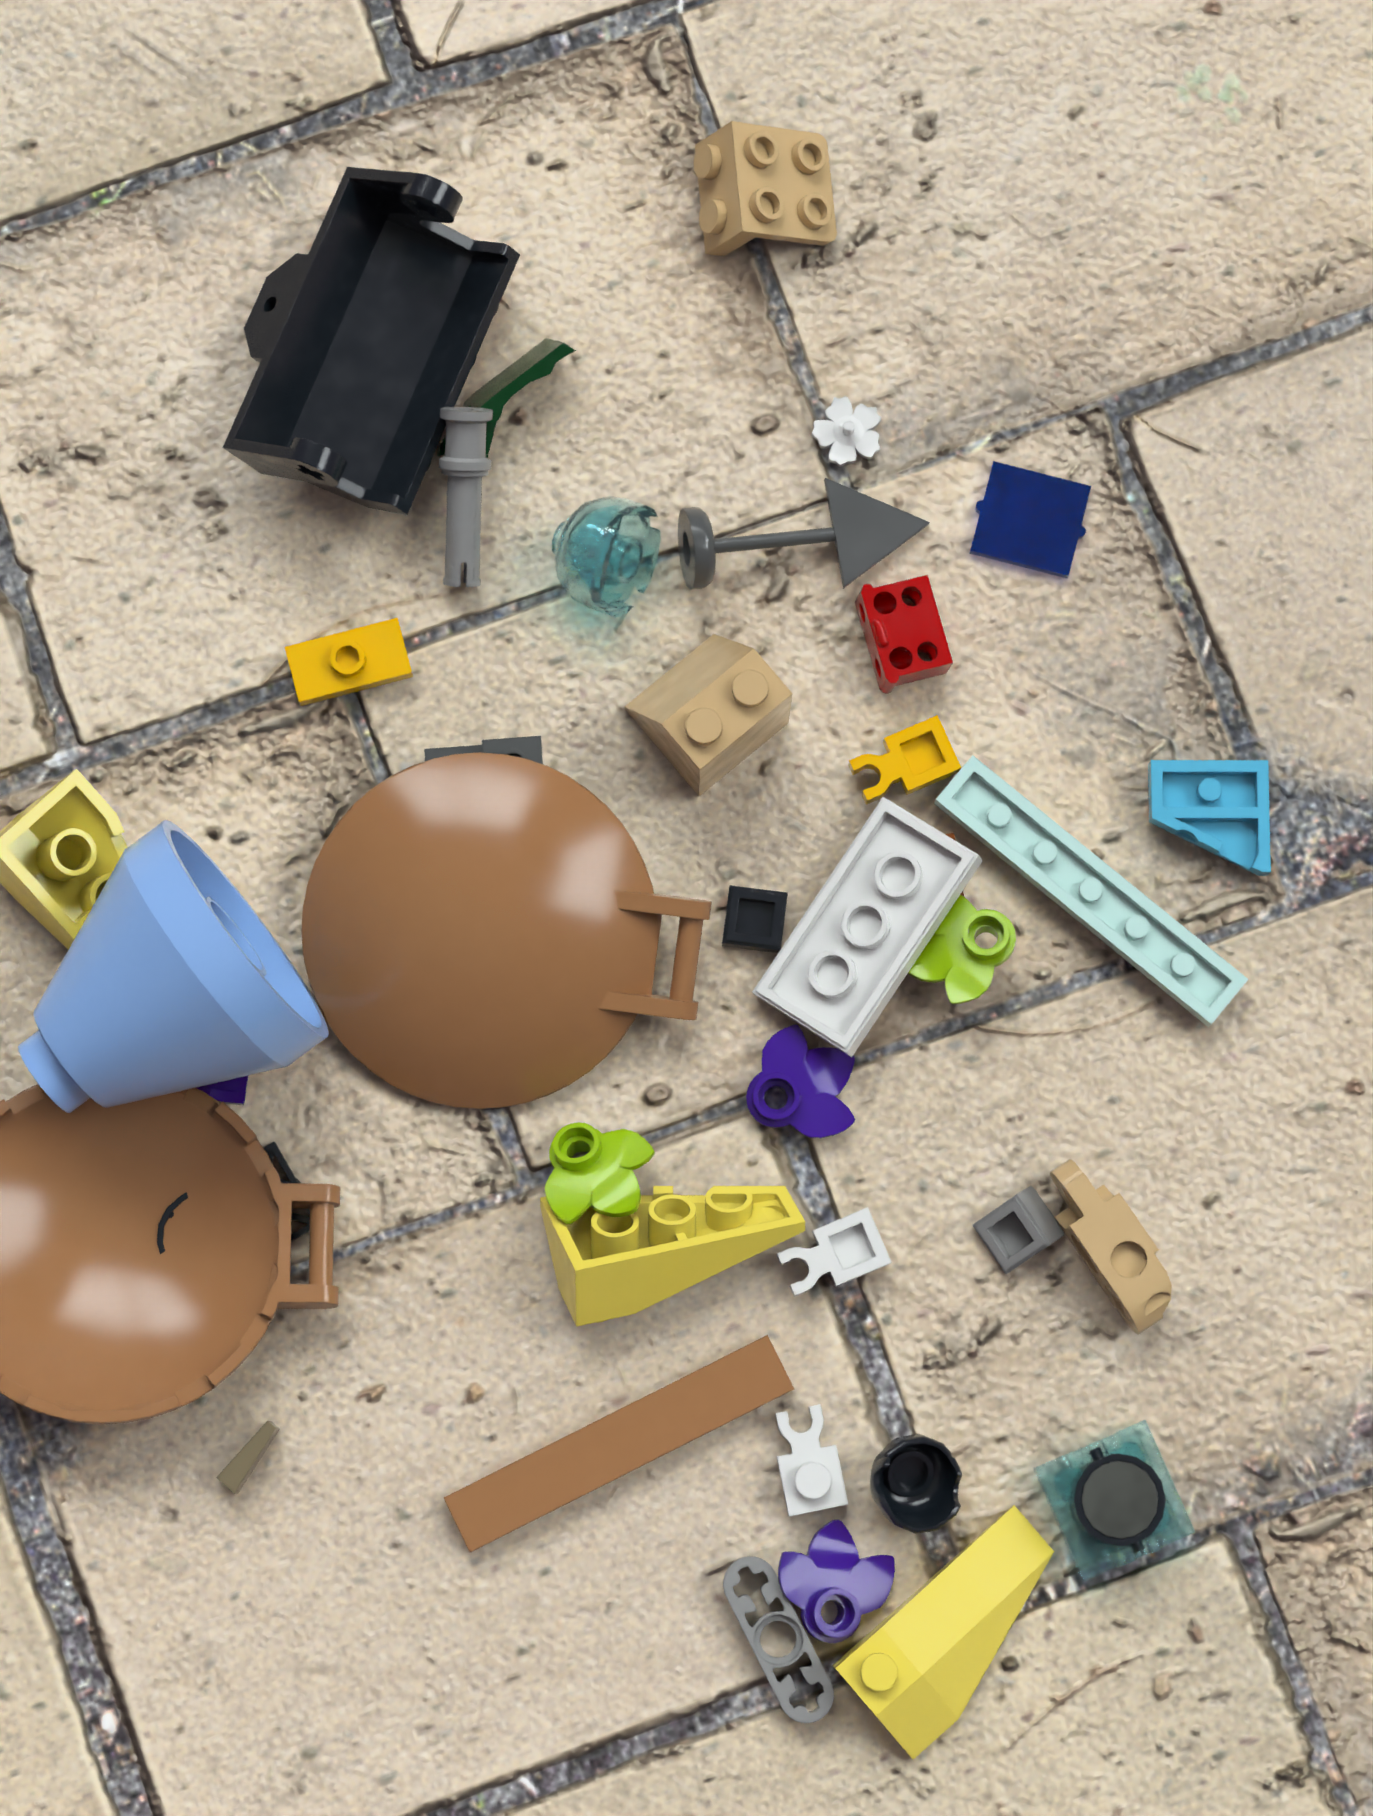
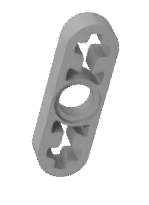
(812, 1673)

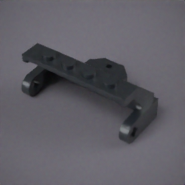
(368, 340)

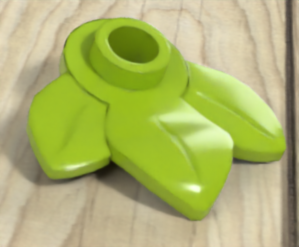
(957, 958)
(599, 1178)

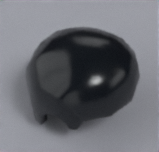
(916, 1483)

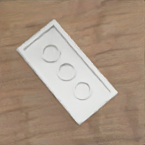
(867, 926)

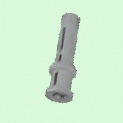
(465, 465)

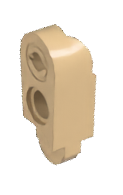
(1113, 1247)

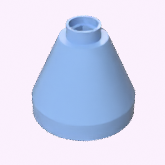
(168, 986)

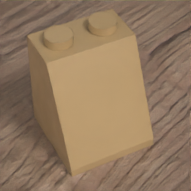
(712, 710)

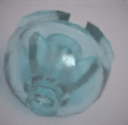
(606, 553)

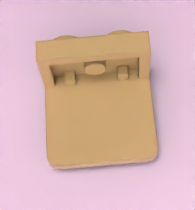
(764, 187)

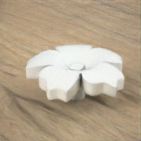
(848, 431)

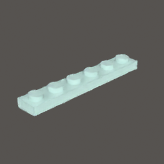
(1090, 891)

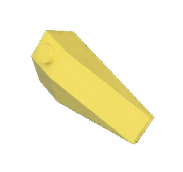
(61, 855)
(669, 1244)
(940, 1641)

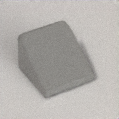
(1018, 1229)

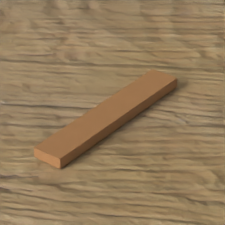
(618, 1443)

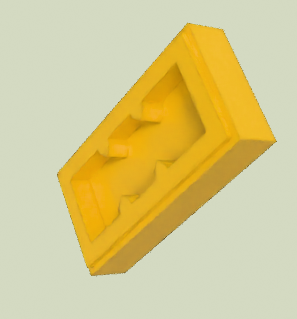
(348, 661)

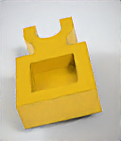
(913, 757)

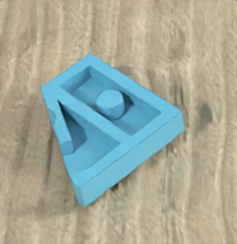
(1215, 807)

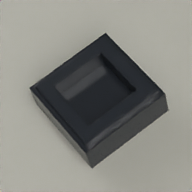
(754, 919)

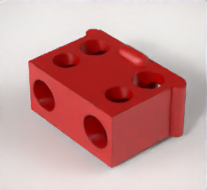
(901, 631)

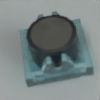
(1114, 1500)

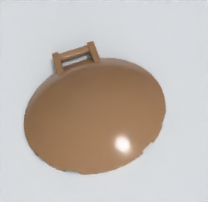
(488, 931)
(89, 1304)

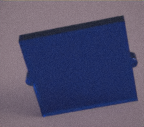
(1030, 519)

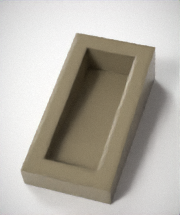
(243, 1464)

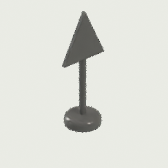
(861, 528)

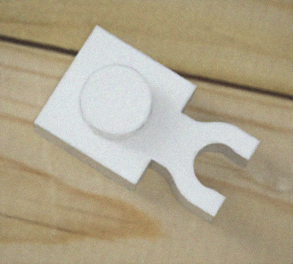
(844, 1249)
(810, 1474)

